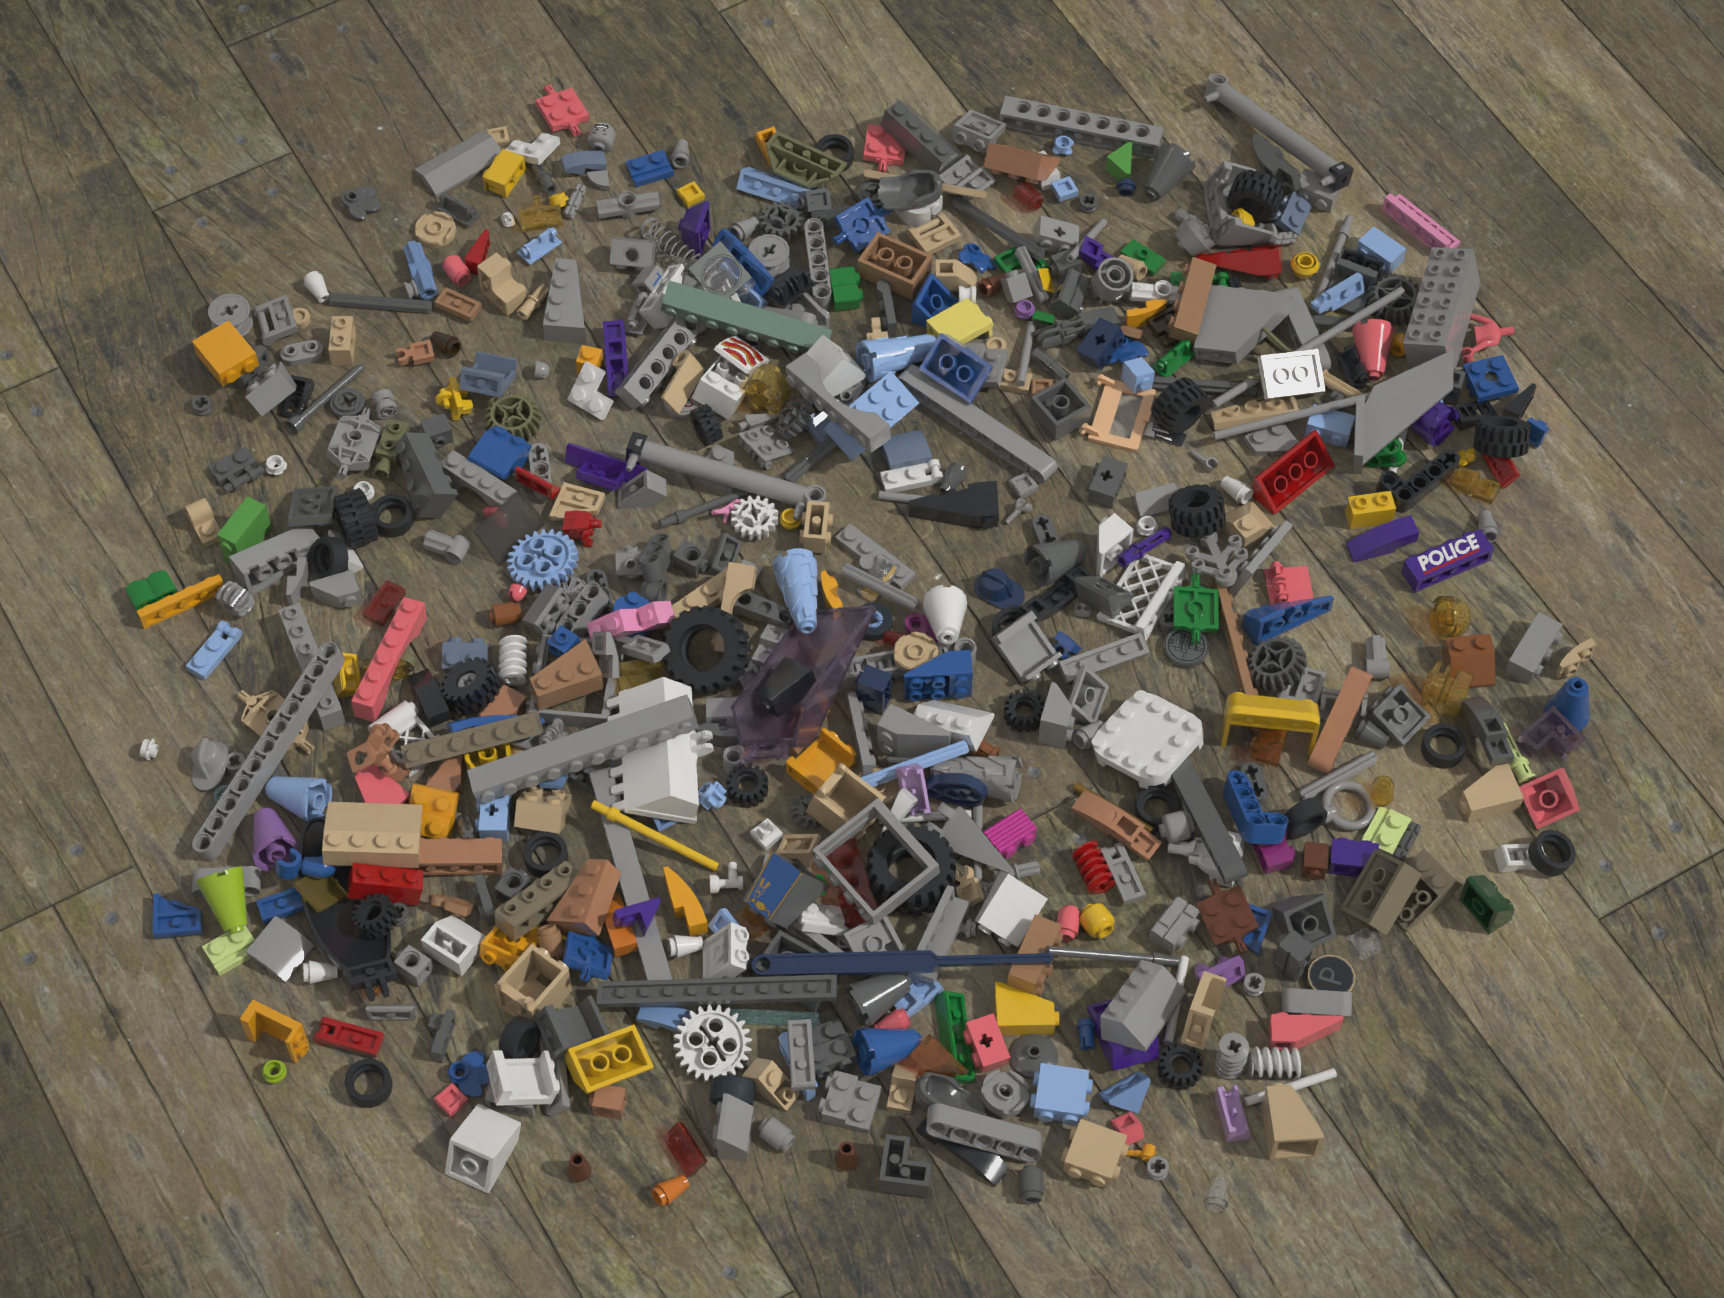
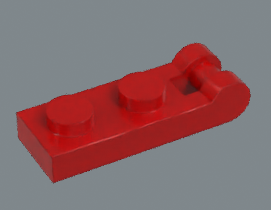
(349, 1037)

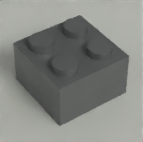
(1060, 409)

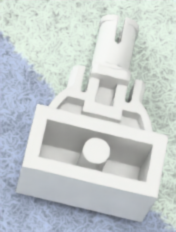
(1199, 855)

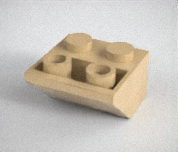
(542, 809)

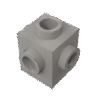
(622, 558)

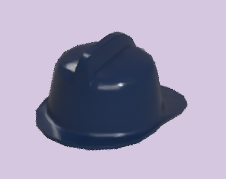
(999, 589)

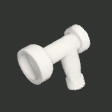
(733, 880)

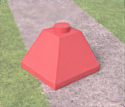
(1550, 798)

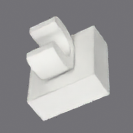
(766, 834)

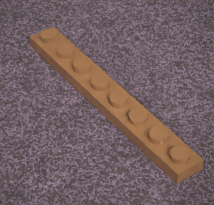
(1234, 641)

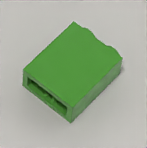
(245, 528)

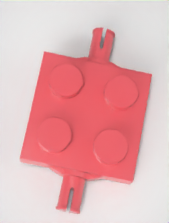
(562, 110)
(882, 148)

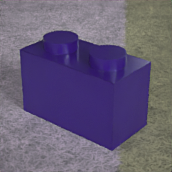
(1349, 856)

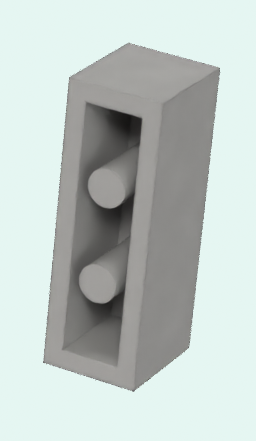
(1534, 648)

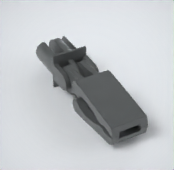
(1068, 331)

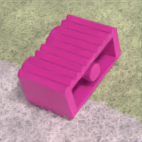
(1012, 833)

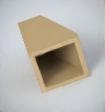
(1289, 1125)

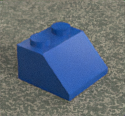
(500, 452)

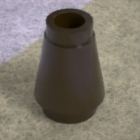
(446, 343)

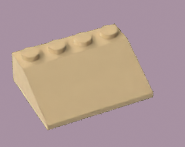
(372, 834)

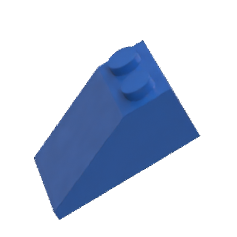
(956, 367)

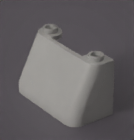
(1227, 229)

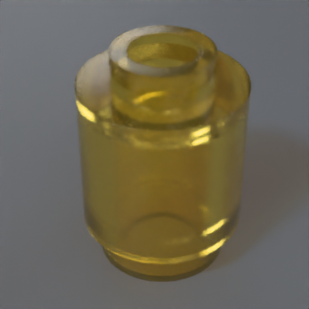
(1382, 791)

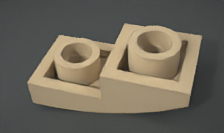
(1572, 660)

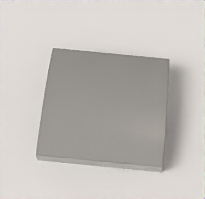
(967, 174)
(280, 949)

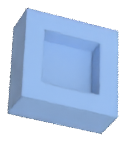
(1064, 189)
(721, 919)

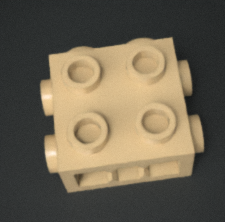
(1094, 1153)

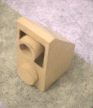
(954, 274)
(771, 1083)

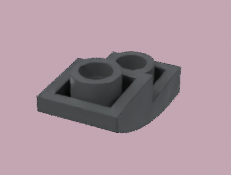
(721, 738)

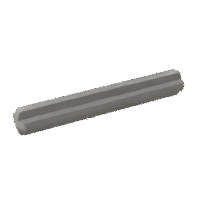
(880, 587)
(1340, 774)

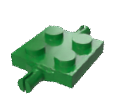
(1195, 609)

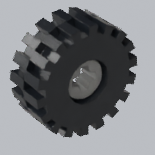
(470, 685)

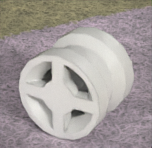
(969, 293)

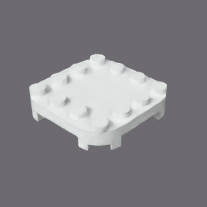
(1148, 739)

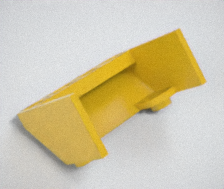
(1271, 714)

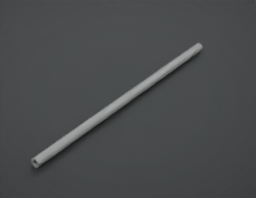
(1317, 341)
(1287, 417)

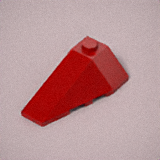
(1259, 261)

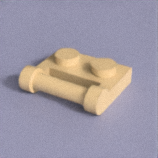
(937, 238)

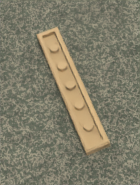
(945, 187)

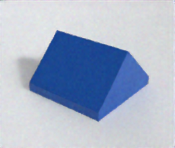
(931, 300)

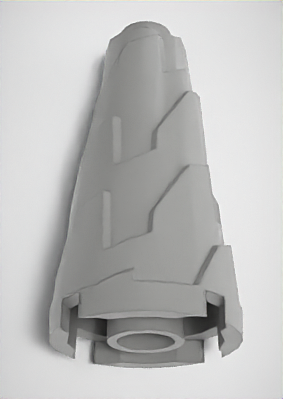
(995, 772)

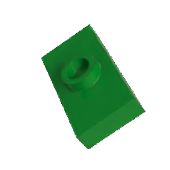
(1138, 251)

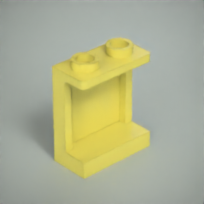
(961, 321)

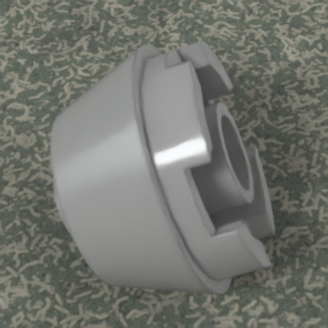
(1194, 237)

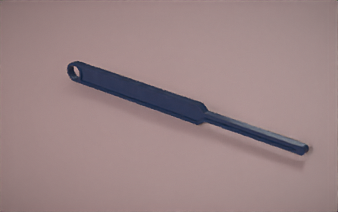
(884, 962)

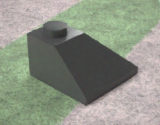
(1307, 916)

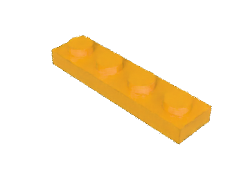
(180, 602)

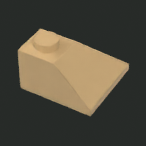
(1248, 523)

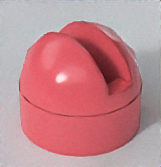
(517, 592)

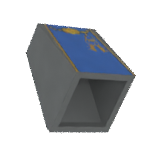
(783, 891)

